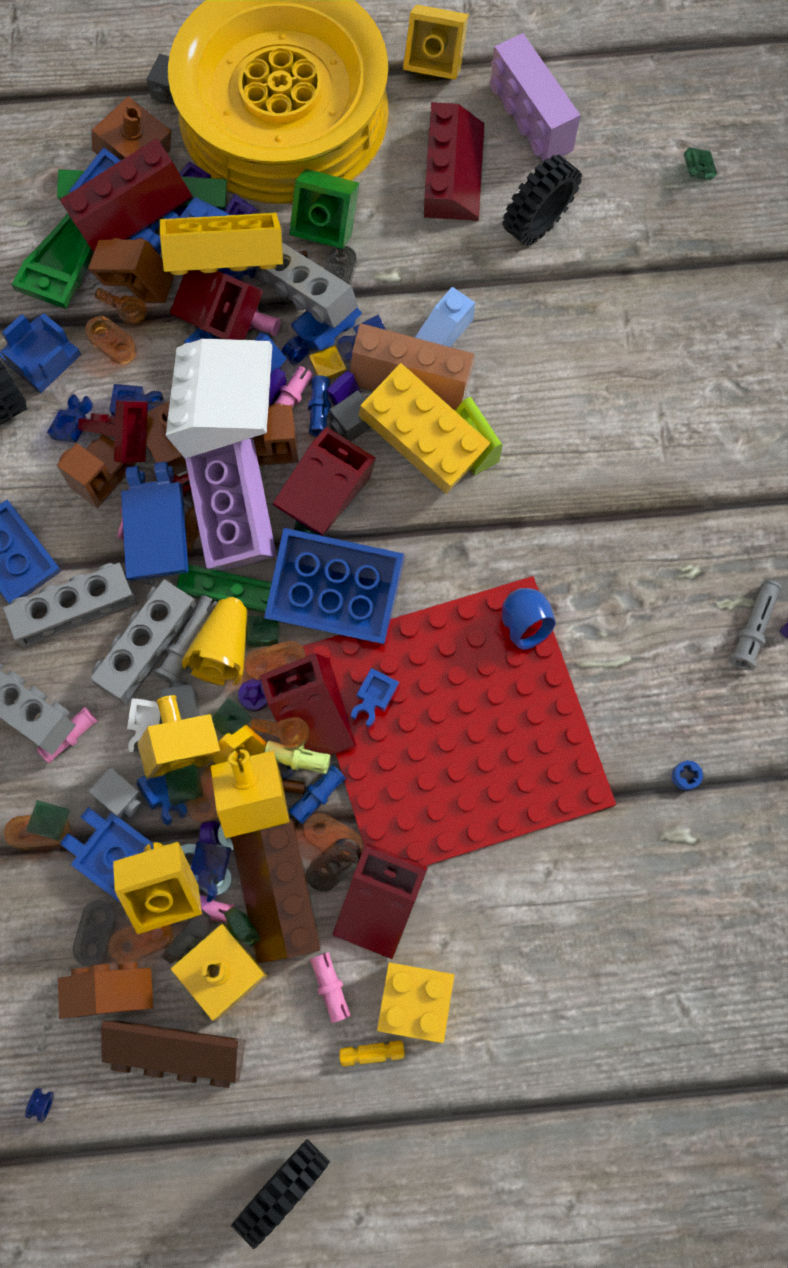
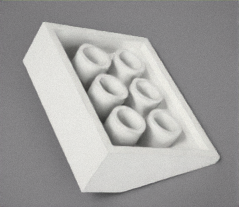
(218, 394)

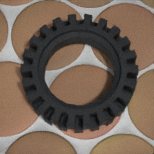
(542, 199)
(280, 1194)

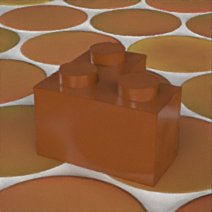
(132, 265)
(280, 441)
(93, 470)
(105, 991)

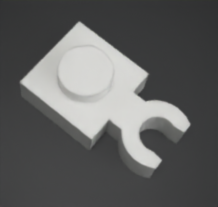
(141, 715)

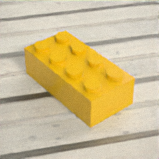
(221, 243)
(423, 428)

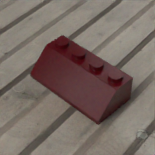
(453, 163)
(127, 196)

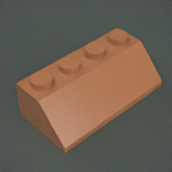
(436, 365)

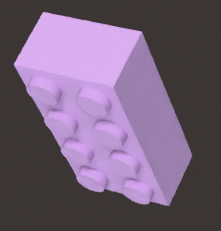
(534, 98)
(231, 506)

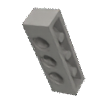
(310, 287)
(86, 609)
(124, 684)
(47, 730)

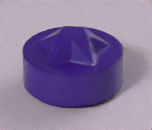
(252, 695)
(209, 832)

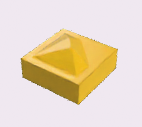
(328, 363)

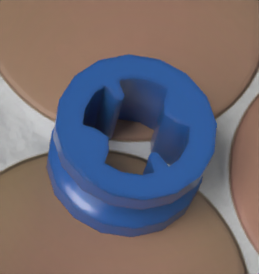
(692, 767)

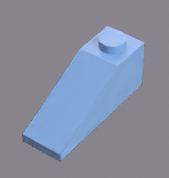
(448, 319)

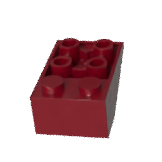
(217, 303)
(325, 481)
(312, 694)
(379, 900)

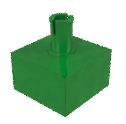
(323, 208)

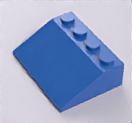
(334, 585)

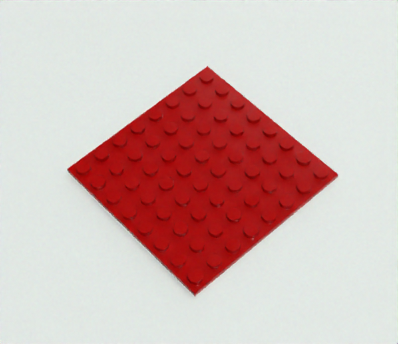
(473, 738)

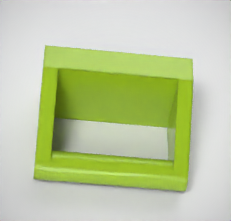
(470, 412)

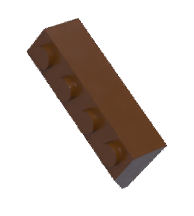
(276, 892)
(171, 1051)

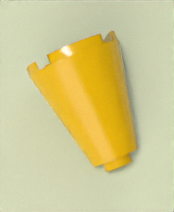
(220, 645)

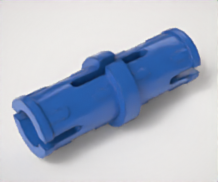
(319, 405)
(316, 794)

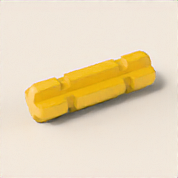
(371, 1053)

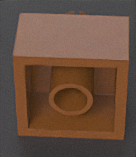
(128, 130)
(157, 442)

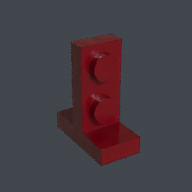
(127, 427)

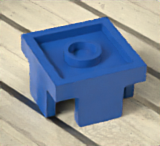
(37, 350)

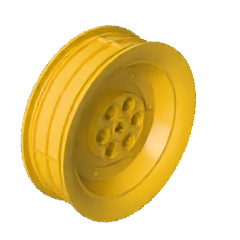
(279, 92)

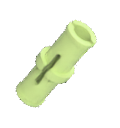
(299, 757)

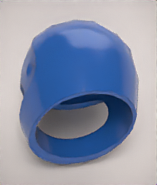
(524, 609)

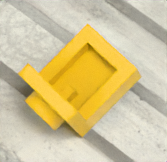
(242, 739)

